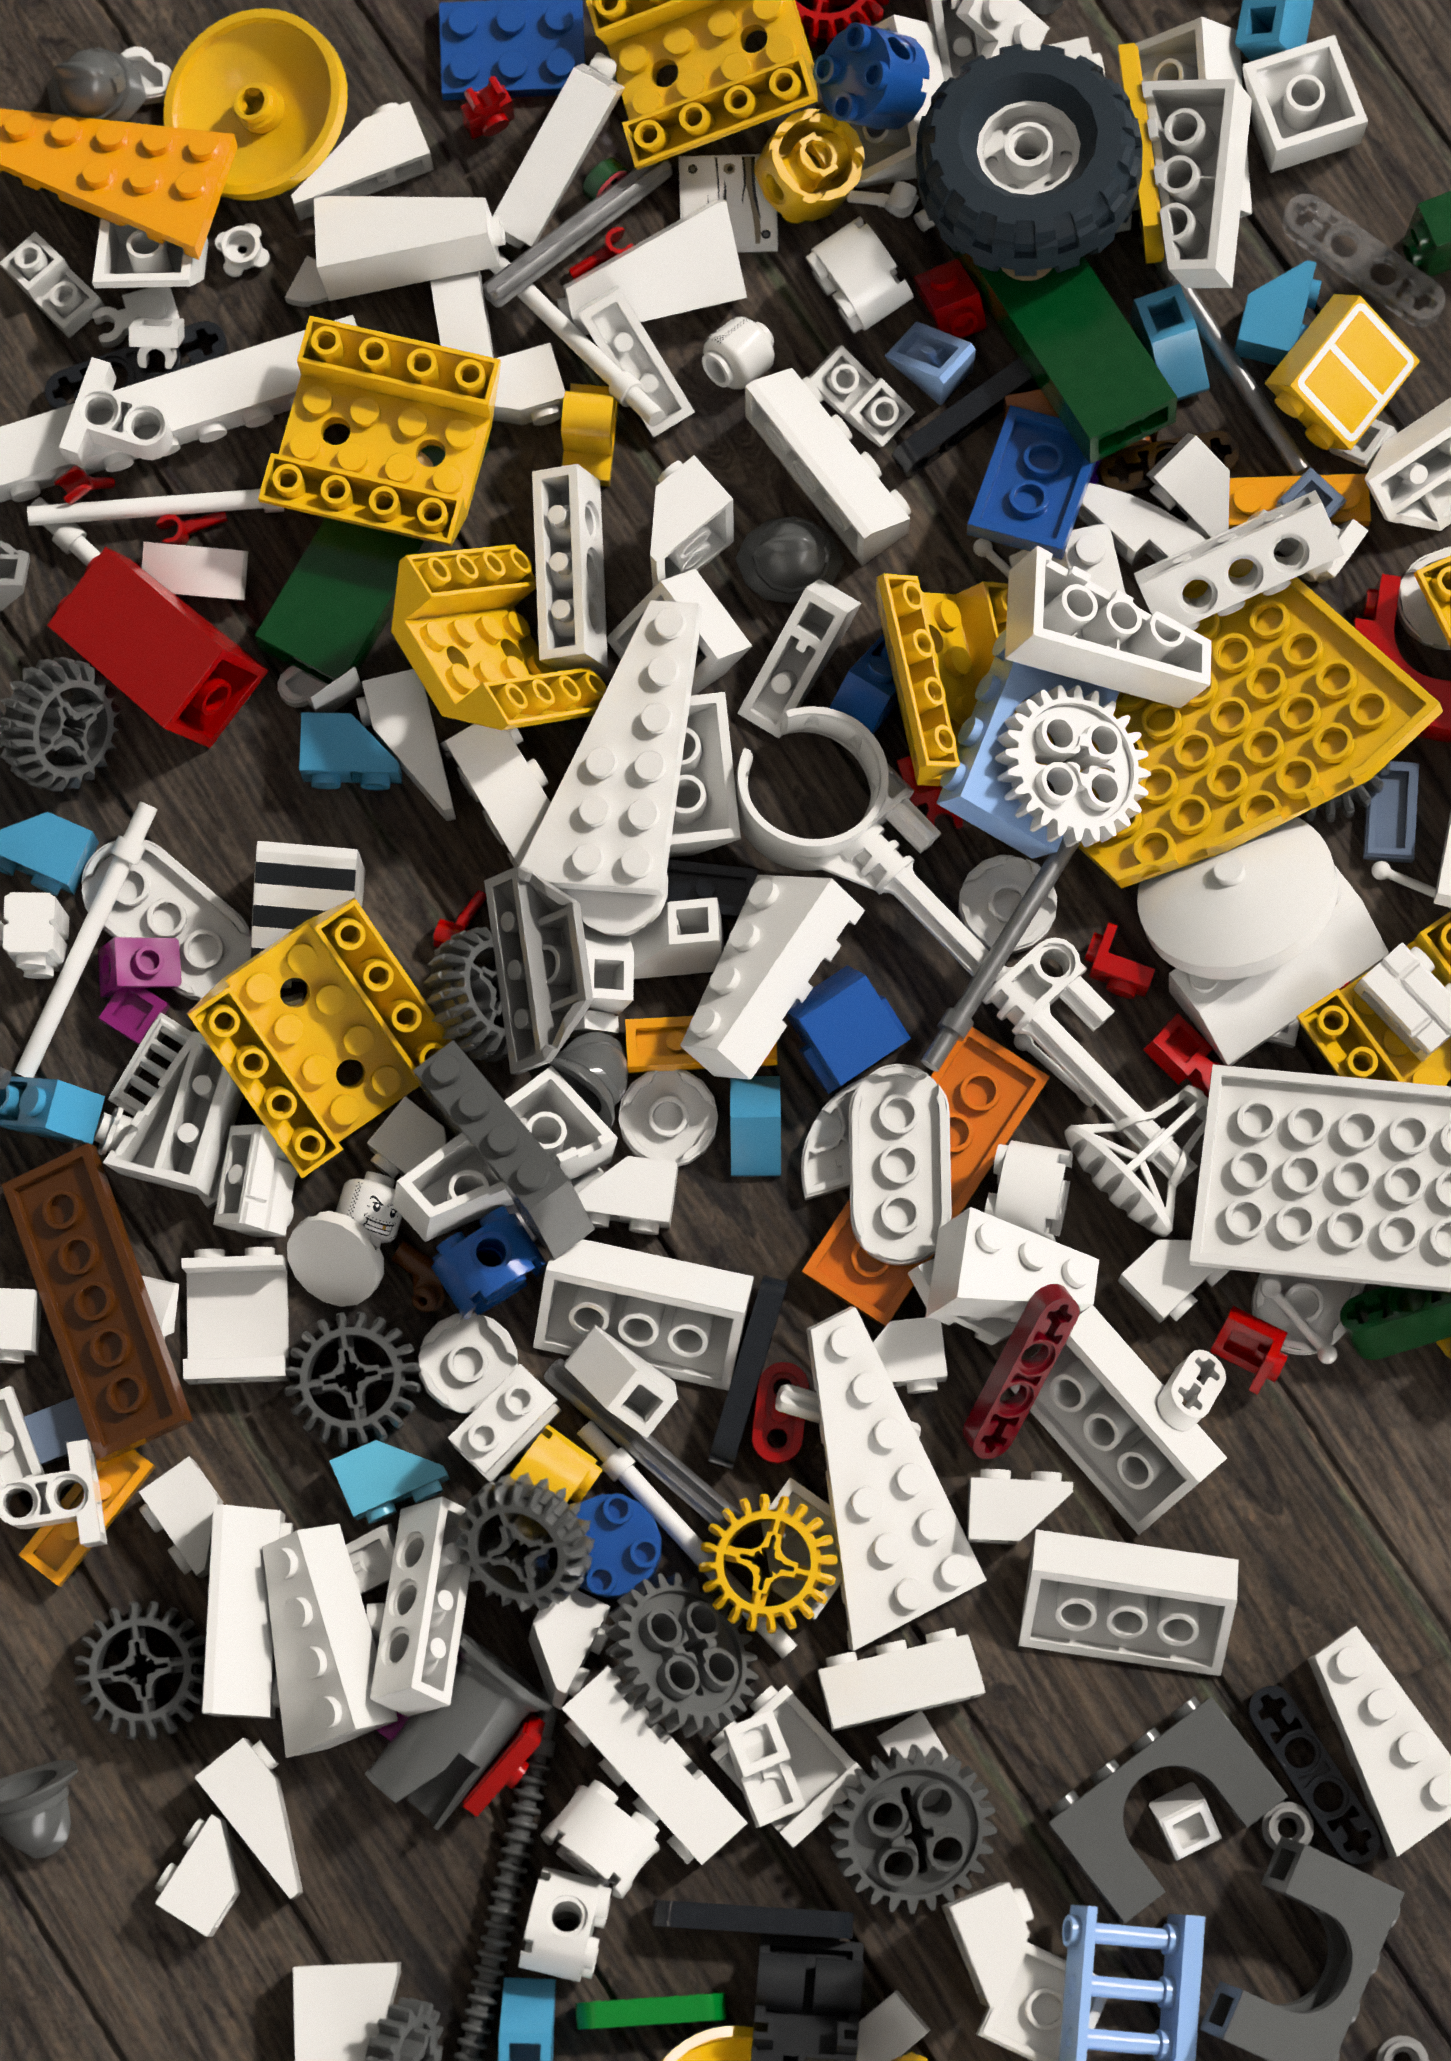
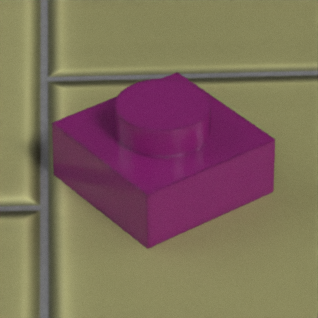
(133, 1012)

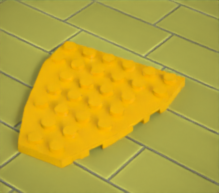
(1287, 724)

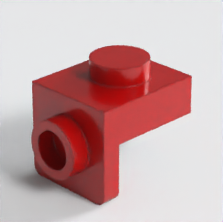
(952, 299)
(1121, 975)
(1251, 1346)

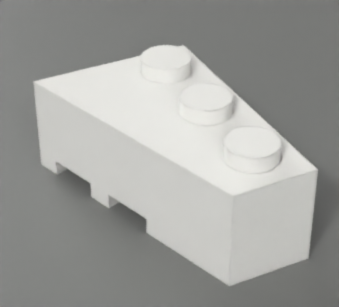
(184, 1126)
(996, 1267)

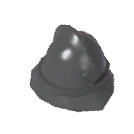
(96, 86)
(787, 557)
(595, 1070)
(37, 1808)

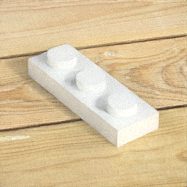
(629, 347)

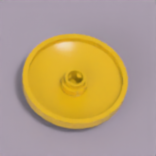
(271, 87)

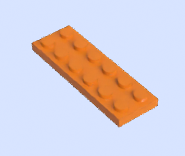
(987, 1101)

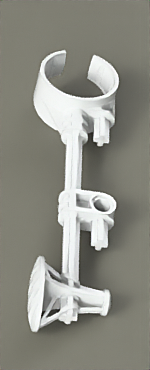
(1019, 991)

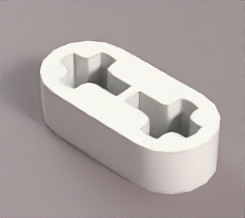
(1198, 1394)

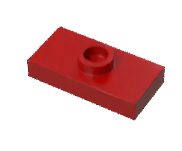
(507, 1766)

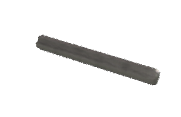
(575, 232)
(644, 1450)

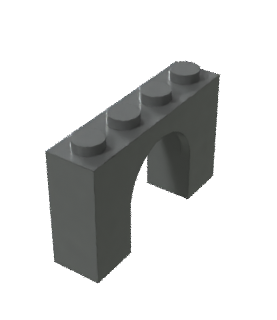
(528, 1173)
(1093, 1823)
(1356, 1920)

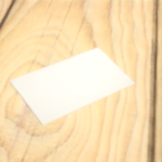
(337, 693)

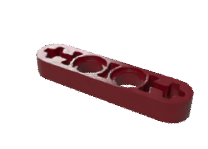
(1045, 1320)

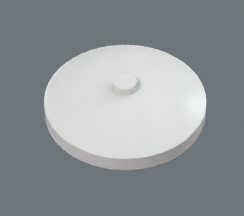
(1243, 906)

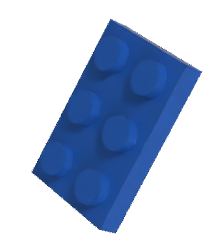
(519, 41)
(1031, 485)

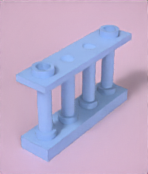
(1174, 1992)

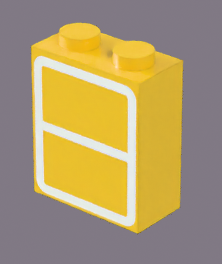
(1341, 372)

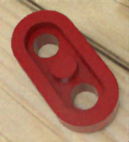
(768, 1418)

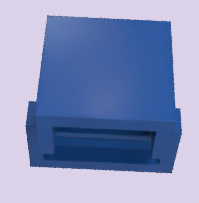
(845, 1027)

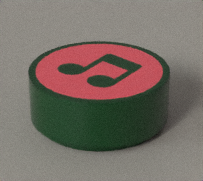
(603, 177)

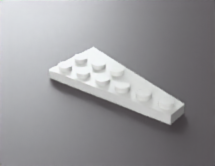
(620, 792)
(887, 1508)

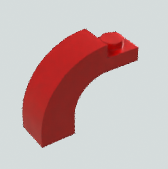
(1381, 607)

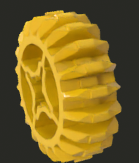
(725, 1552)

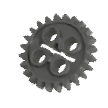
(681, 1655)
(869, 1842)

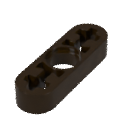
(1131, 460)

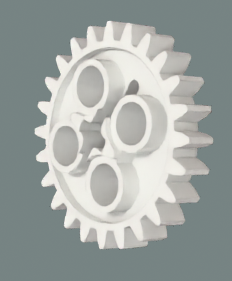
(1073, 807)

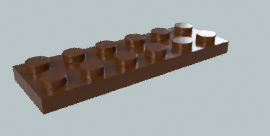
(96, 1303)

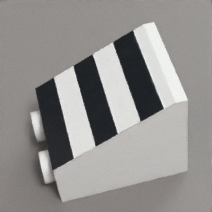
(297, 885)

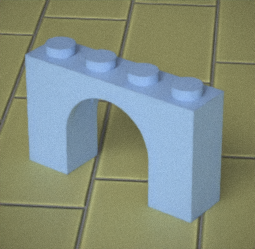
(973, 786)

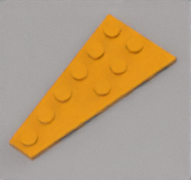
(123, 171)

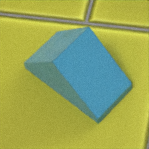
(755, 1126)

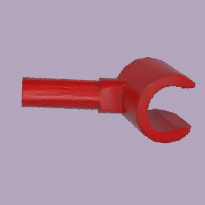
(601, 255)
(78, 483)
(188, 526)
(446, 929)

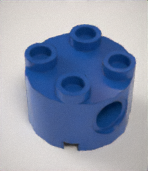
(872, 77)
(483, 1287)
(624, 1545)

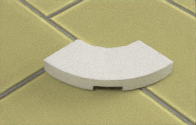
(827, 1147)

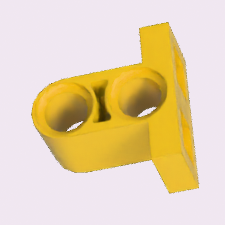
(589, 429)

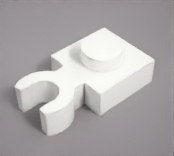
(148, 302)

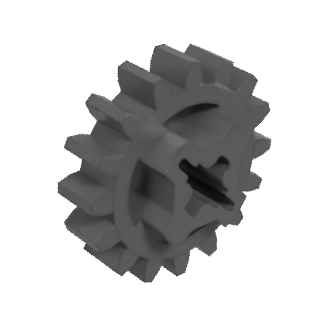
(407, 2033)

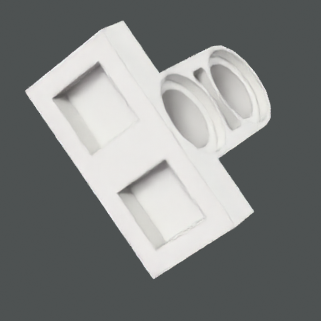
(121, 430)
(46, 1497)

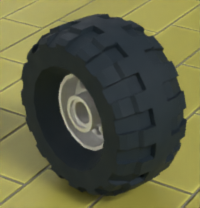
(1029, 160)

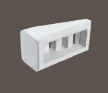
(151, 1043)

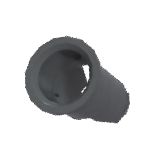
(449, 1748)

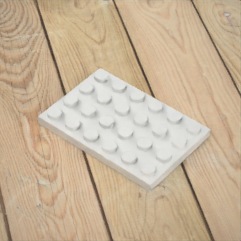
(1325, 1178)

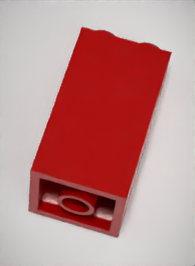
(156, 648)

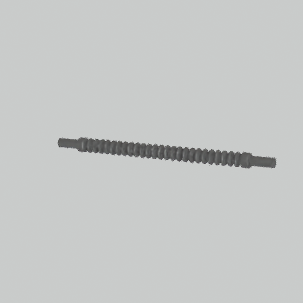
(506, 1896)

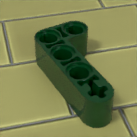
(1396, 1320)

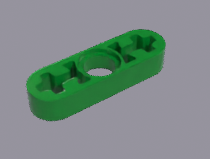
(650, 2011)

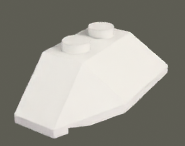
(1414, 472)

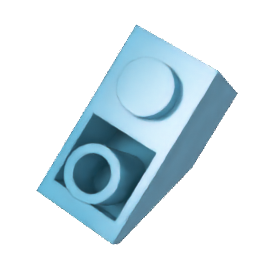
(383, 1475)

